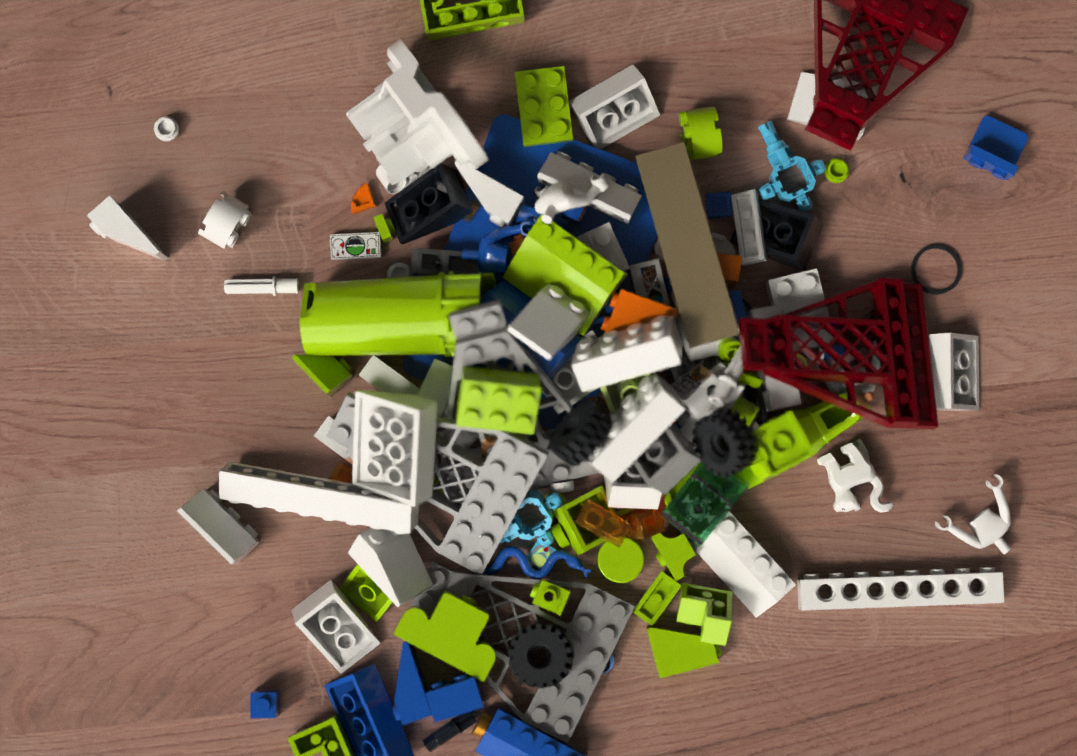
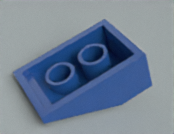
(410, 689)

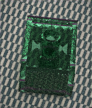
(704, 503)

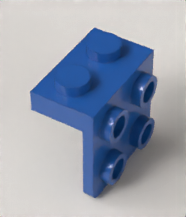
(996, 148)

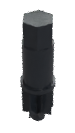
(450, 730)

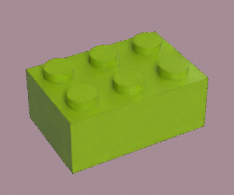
(544, 106)
(498, 400)

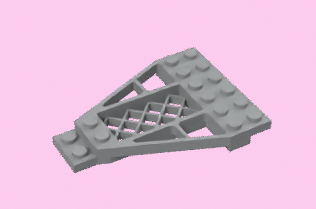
(484, 337)
(492, 498)
(592, 633)

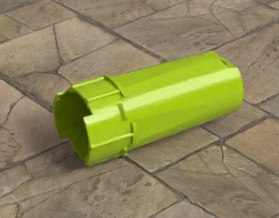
(387, 314)

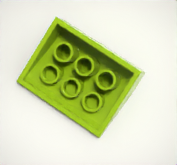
(563, 260)

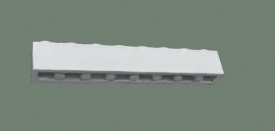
(314, 497)

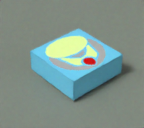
(539, 554)

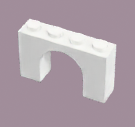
(383, 379)

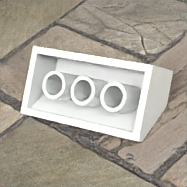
(614, 201)
(744, 566)

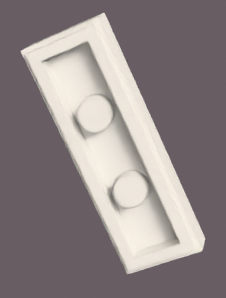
(749, 227)

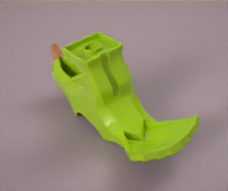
(792, 439)

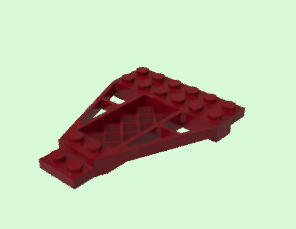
(840, 111)
(901, 352)

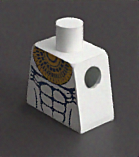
(696, 388)

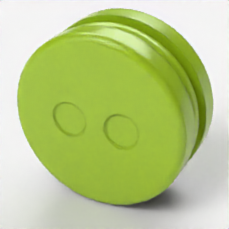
(622, 562)

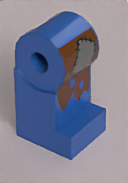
(577, 215)

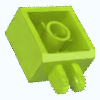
(578, 536)

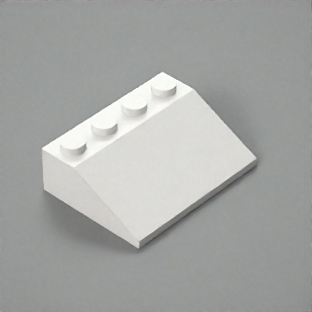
(394, 445)

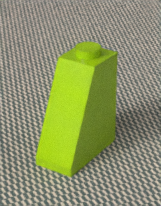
(680, 651)

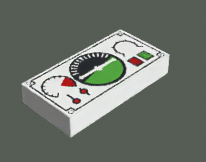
(355, 246)

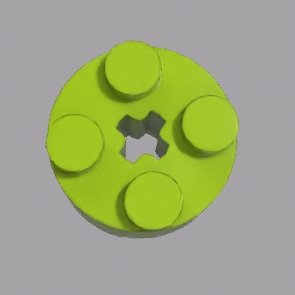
(701, 133)

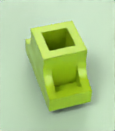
(673, 553)

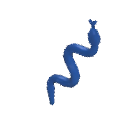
(572, 560)

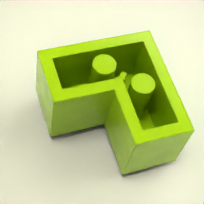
(706, 608)
(324, 736)

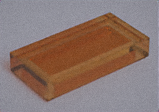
(603, 523)

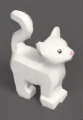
(853, 474)

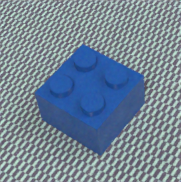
(454, 697)

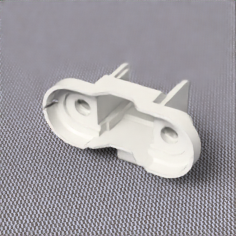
(411, 125)

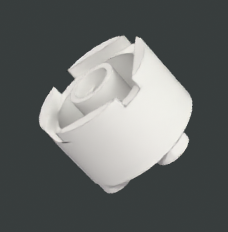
(225, 220)

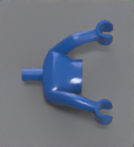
(493, 256)

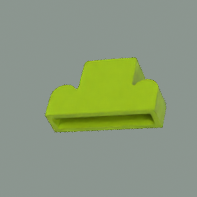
(450, 633)

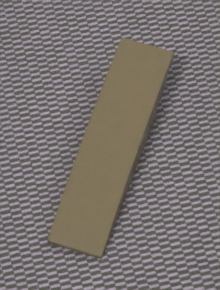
(687, 245)

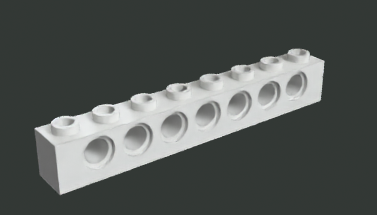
(990, 592)

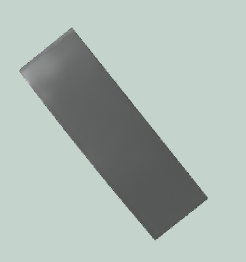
(436, 261)

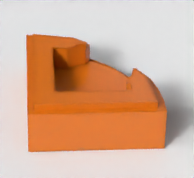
(362, 200)

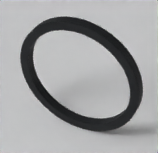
(954, 255)
(762, 402)

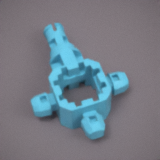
(782, 158)
(541, 528)

